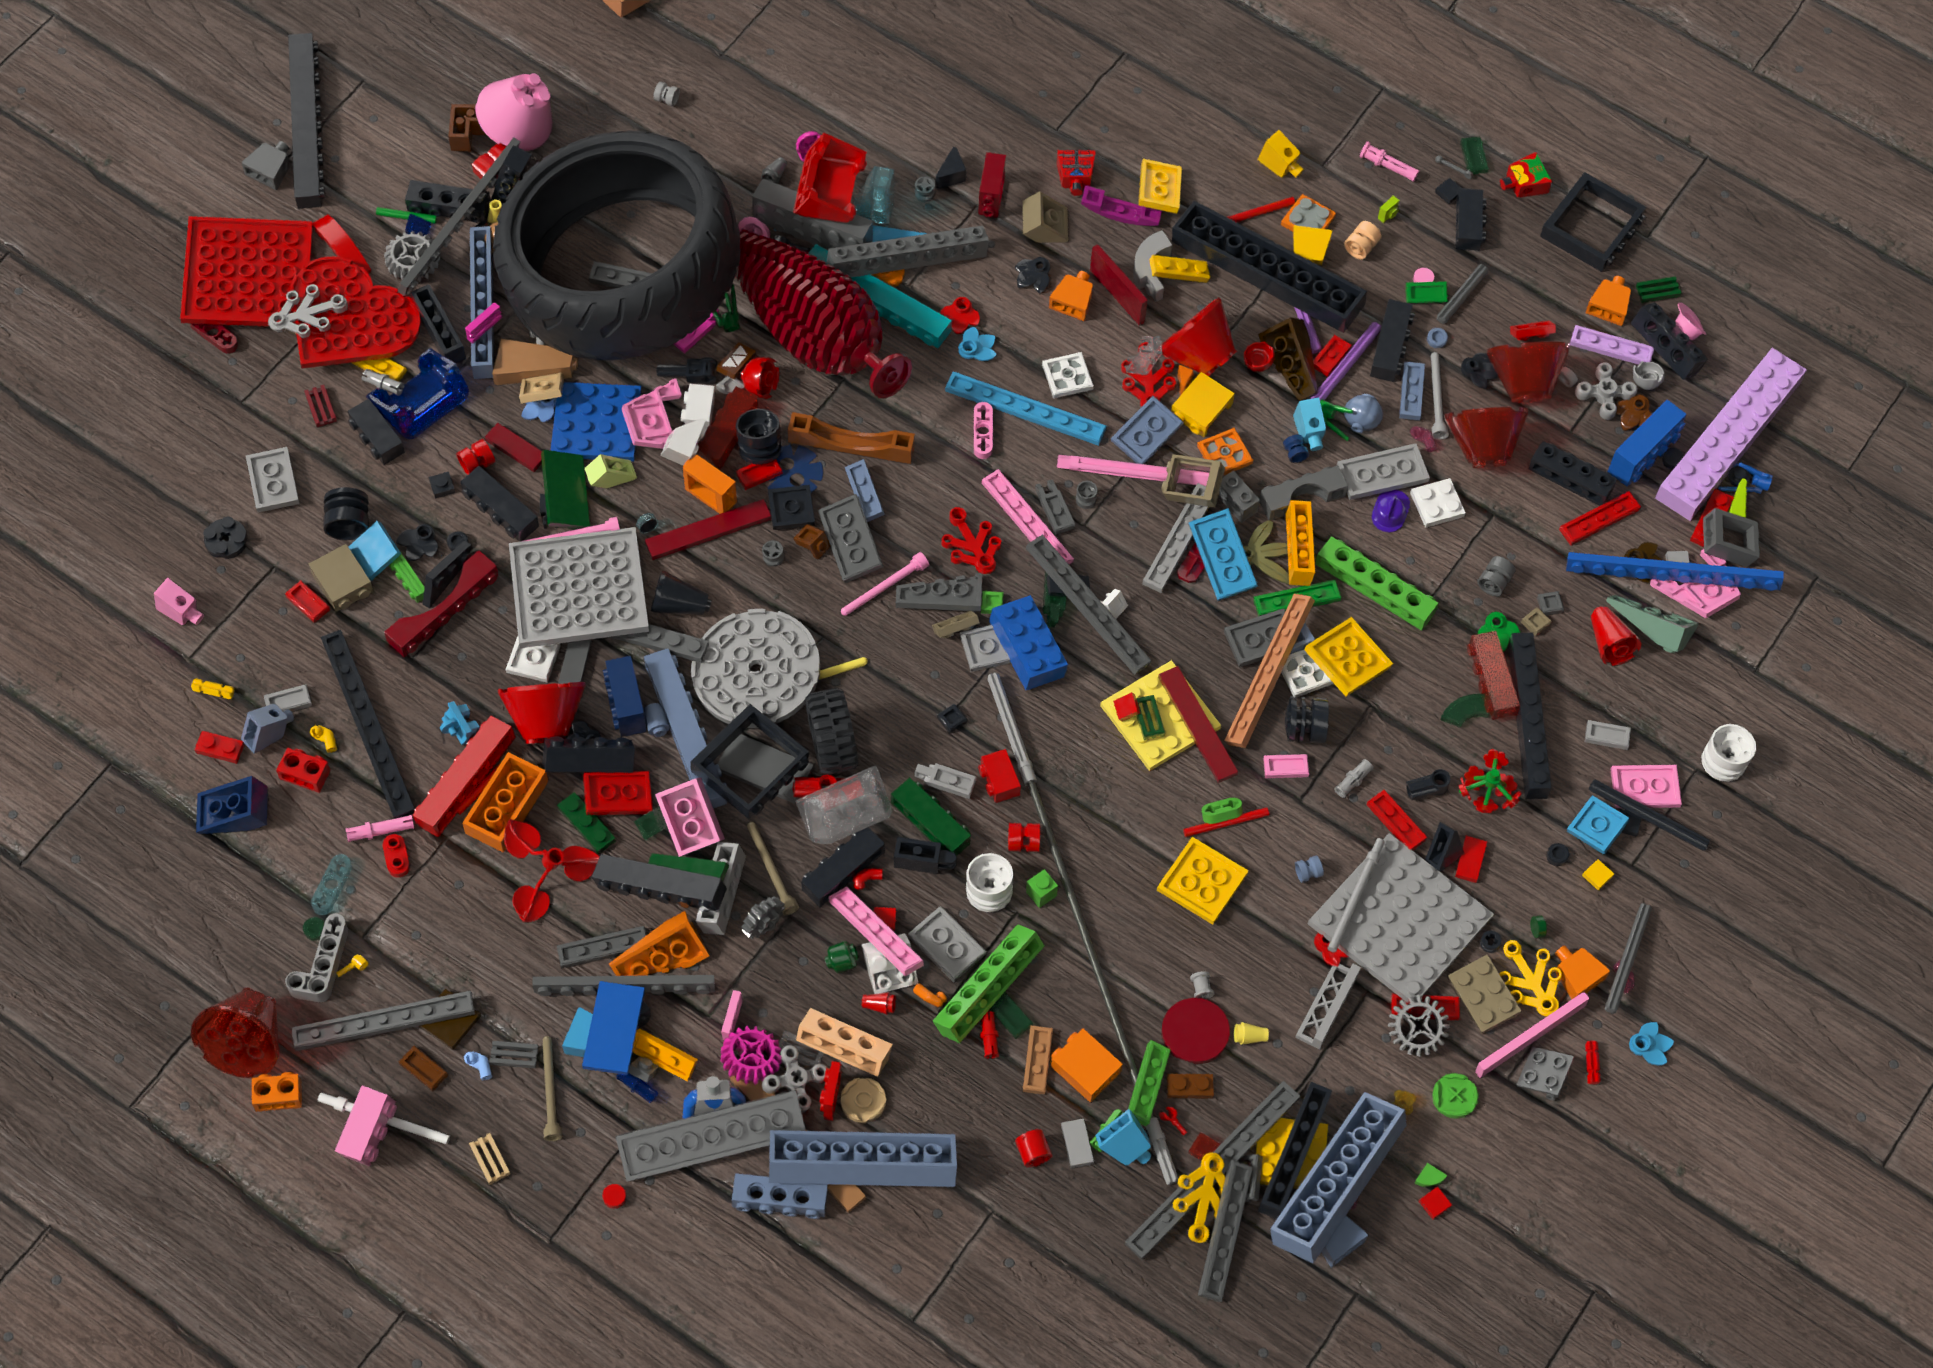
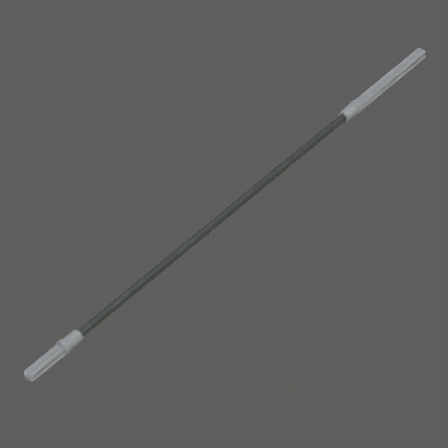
(1025, 767)

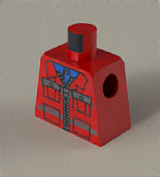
(1075, 169)

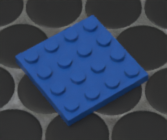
(592, 420)

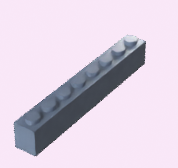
(481, 298)
(680, 715)

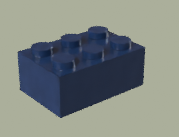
(624, 696)

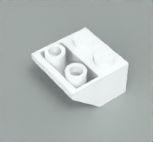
(683, 440)
(883, 973)

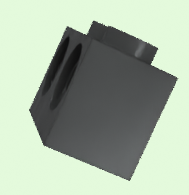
(1238, 497)

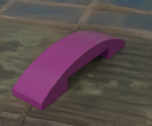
(1118, 209)

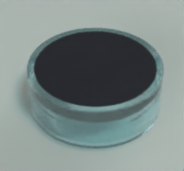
(647, 523)

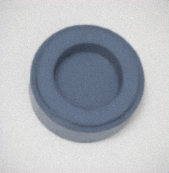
(1437, 338)

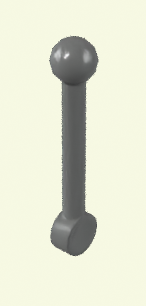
(1468, 174)

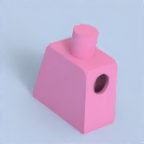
(176, 603)

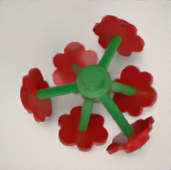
(1503, 784)

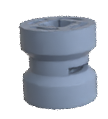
(1309, 869)

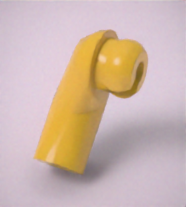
(324, 735)

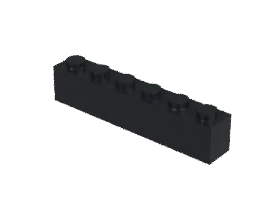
(659, 883)
(1295, 1150)

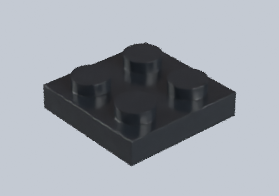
(791, 507)

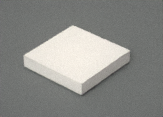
(533, 661)

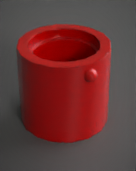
(1033, 1148)

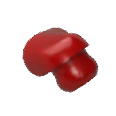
(865, 875)

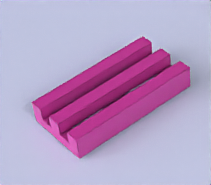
(483, 322)

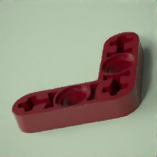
(216, 340)

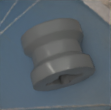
(920, 189)
(769, 549)

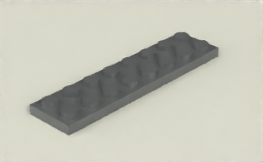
(707, 1135)

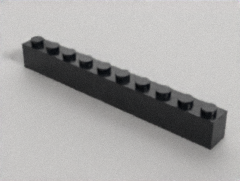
(305, 121)

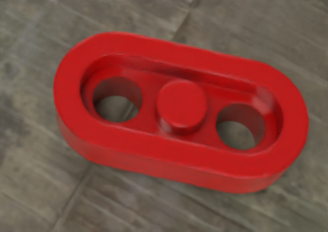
(396, 854)

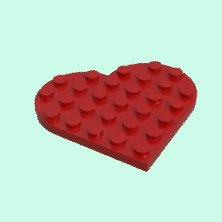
(373, 327)

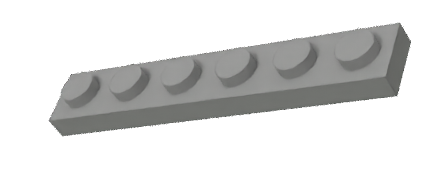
(1174, 544)

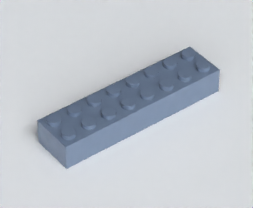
(862, 1158)
(1338, 1177)

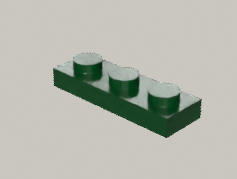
(587, 825)

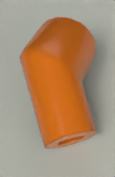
(926, 995)

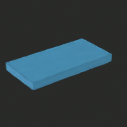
(1223, 554)

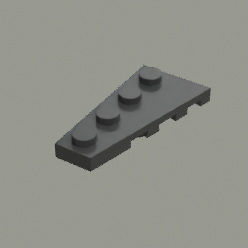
(954, 594)

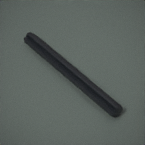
(1649, 815)

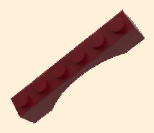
(411, 631)

